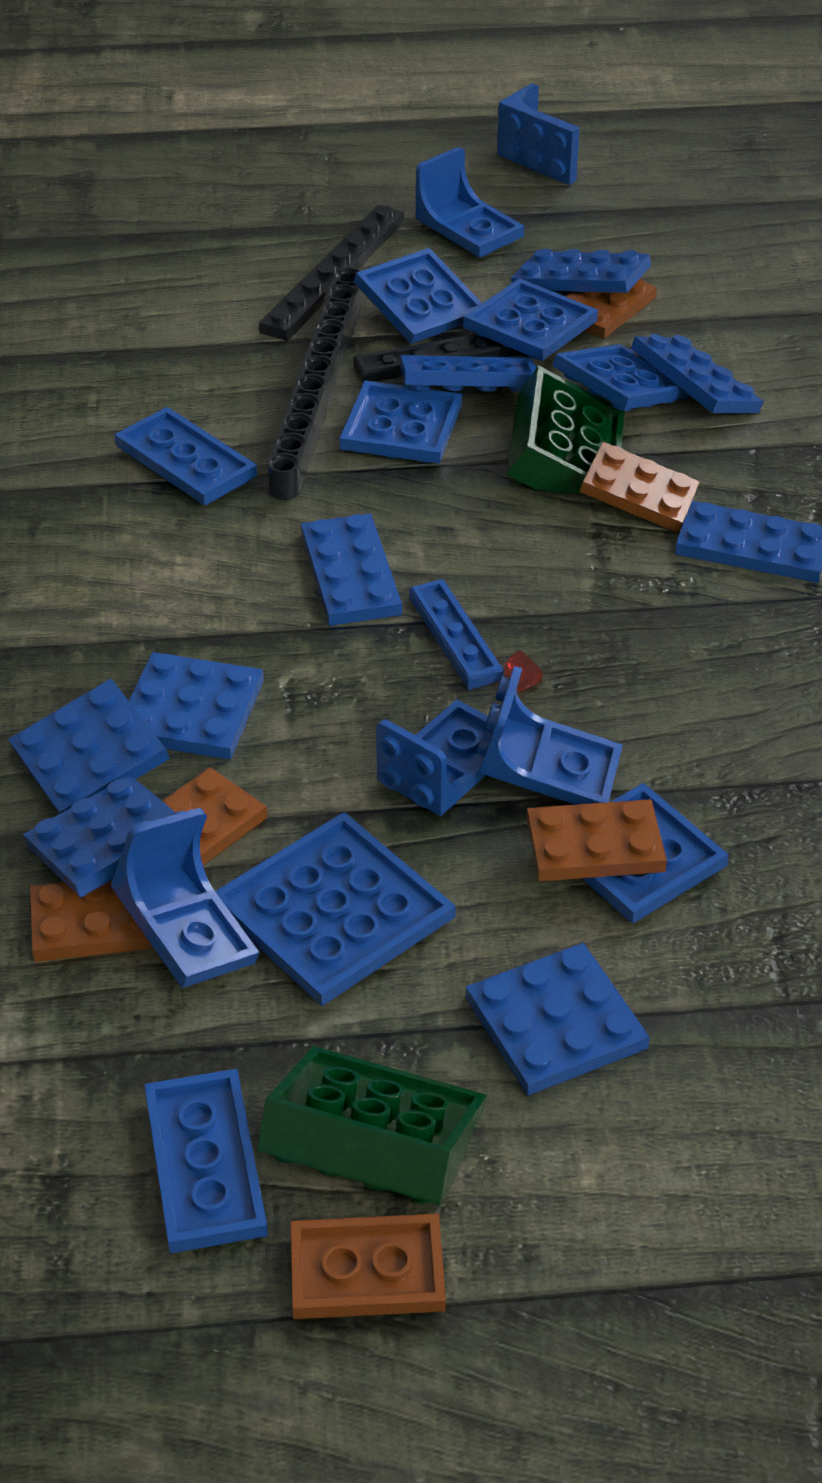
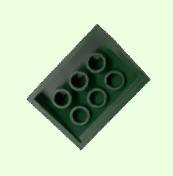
(559, 433)
(371, 1124)

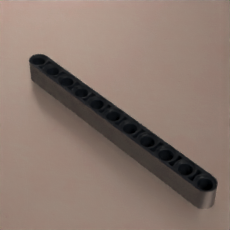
(314, 386)

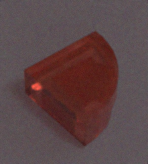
(530, 673)

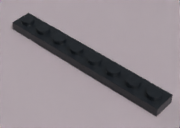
(312, 290)

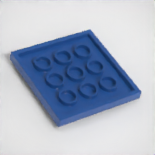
(334, 907)

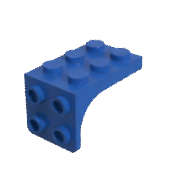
(537, 138)
(455, 211)
(545, 753)
(435, 763)
(175, 904)

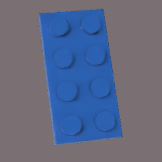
(584, 270)
(461, 371)
(697, 374)
(186, 455)
(752, 541)
(351, 569)
(205, 1161)

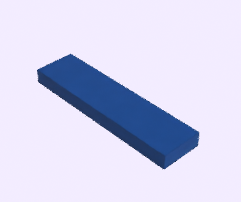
(456, 634)

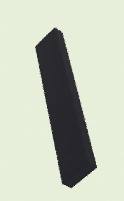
(386, 363)

